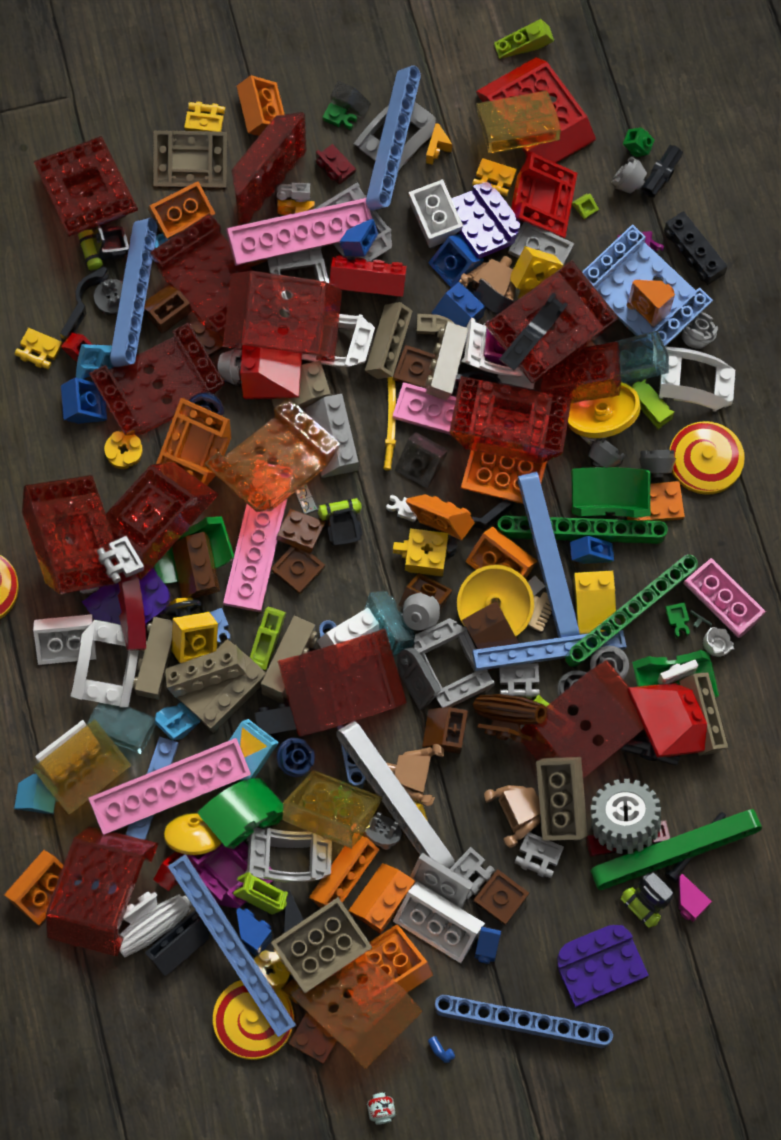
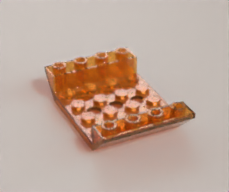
(291, 441)
(367, 1019)

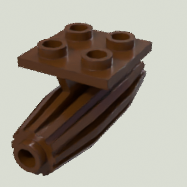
(508, 715)

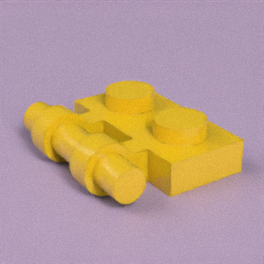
(204, 122)
(495, 173)
(41, 344)

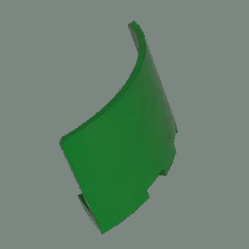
(611, 491)
(220, 545)
(649, 668)
(240, 810)

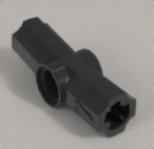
(662, 171)
(644, 748)

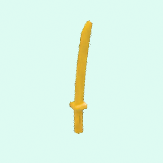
(390, 442)

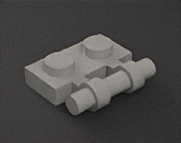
(296, 191)
(125, 556)
(520, 675)
(544, 850)
(469, 864)

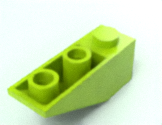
(525, 40)

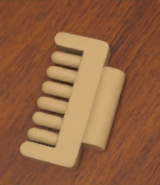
(539, 607)

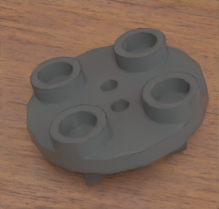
(108, 289)
(383, 831)

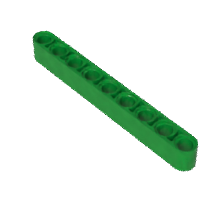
(590, 525)
(626, 616)
(676, 849)

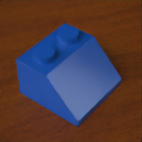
(454, 259)
(459, 306)
(82, 402)

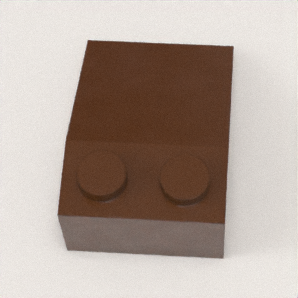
(490, 628)

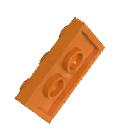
(665, 502)

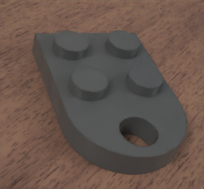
(417, 677)

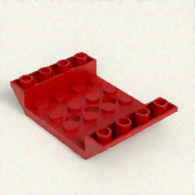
(538, 77)

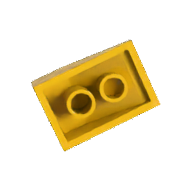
(593, 599)

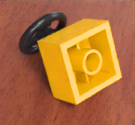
(192, 634)

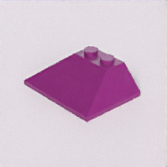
(221, 870)

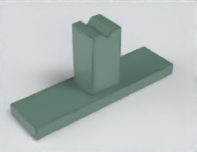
(699, 620)

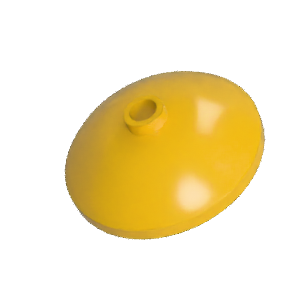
(190, 835)

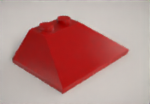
(544, 194)
(270, 372)
(670, 718)

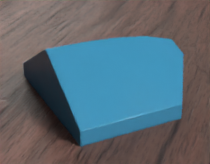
(176, 721)
(34, 796)

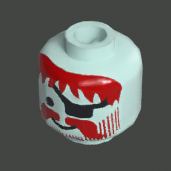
(381, 1109)

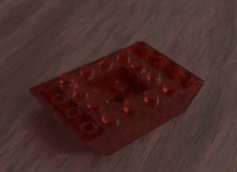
(267, 163)
(80, 173)
(576, 327)
(536, 419)
(174, 503)
(72, 511)

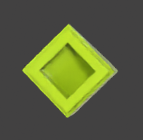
(585, 205)

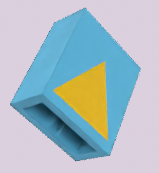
(255, 746)

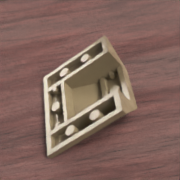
(190, 157)

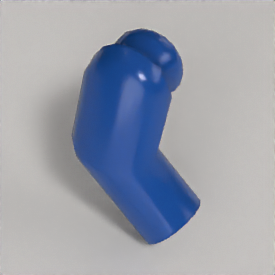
(438, 1050)

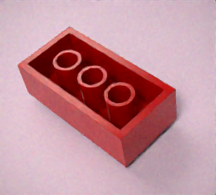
(368, 276)

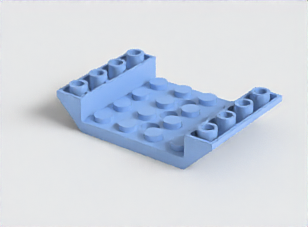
(633, 260)

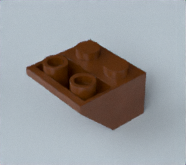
(166, 308)
(445, 728)

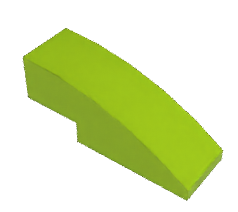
(267, 637)

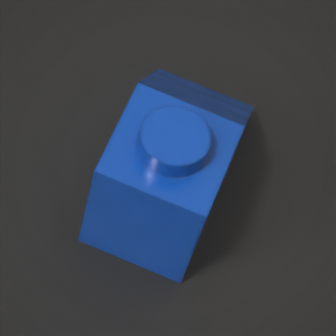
(359, 239)
(591, 550)
(487, 945)

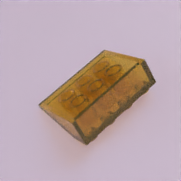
(518, 121)
(81, 767)
(331, 808)

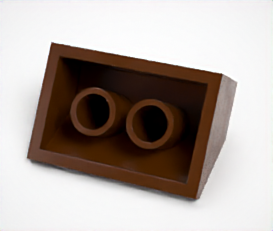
(195, 566)

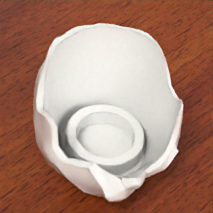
(717, 642)

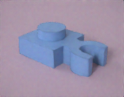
(219, 616)

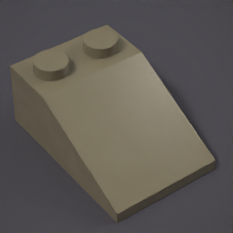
(312, 386)

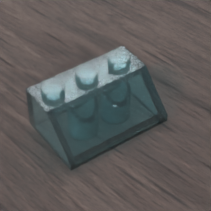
(642, 357)
(388, 617)
(124, 725)

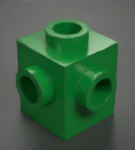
(638, 141)

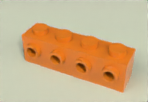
(344, 872)

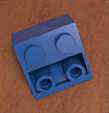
(253, 933)

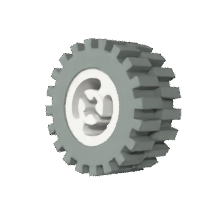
(643, 816)

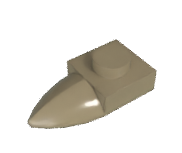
(430, 323)

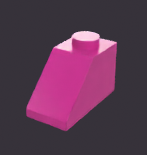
(691, 899)

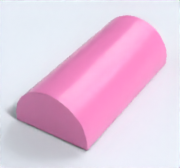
(724, 598)

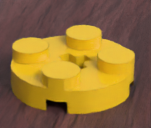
(129, 458)
(271, 960)

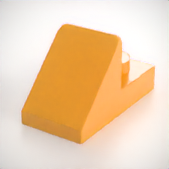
(438, 142)
(289, 207)

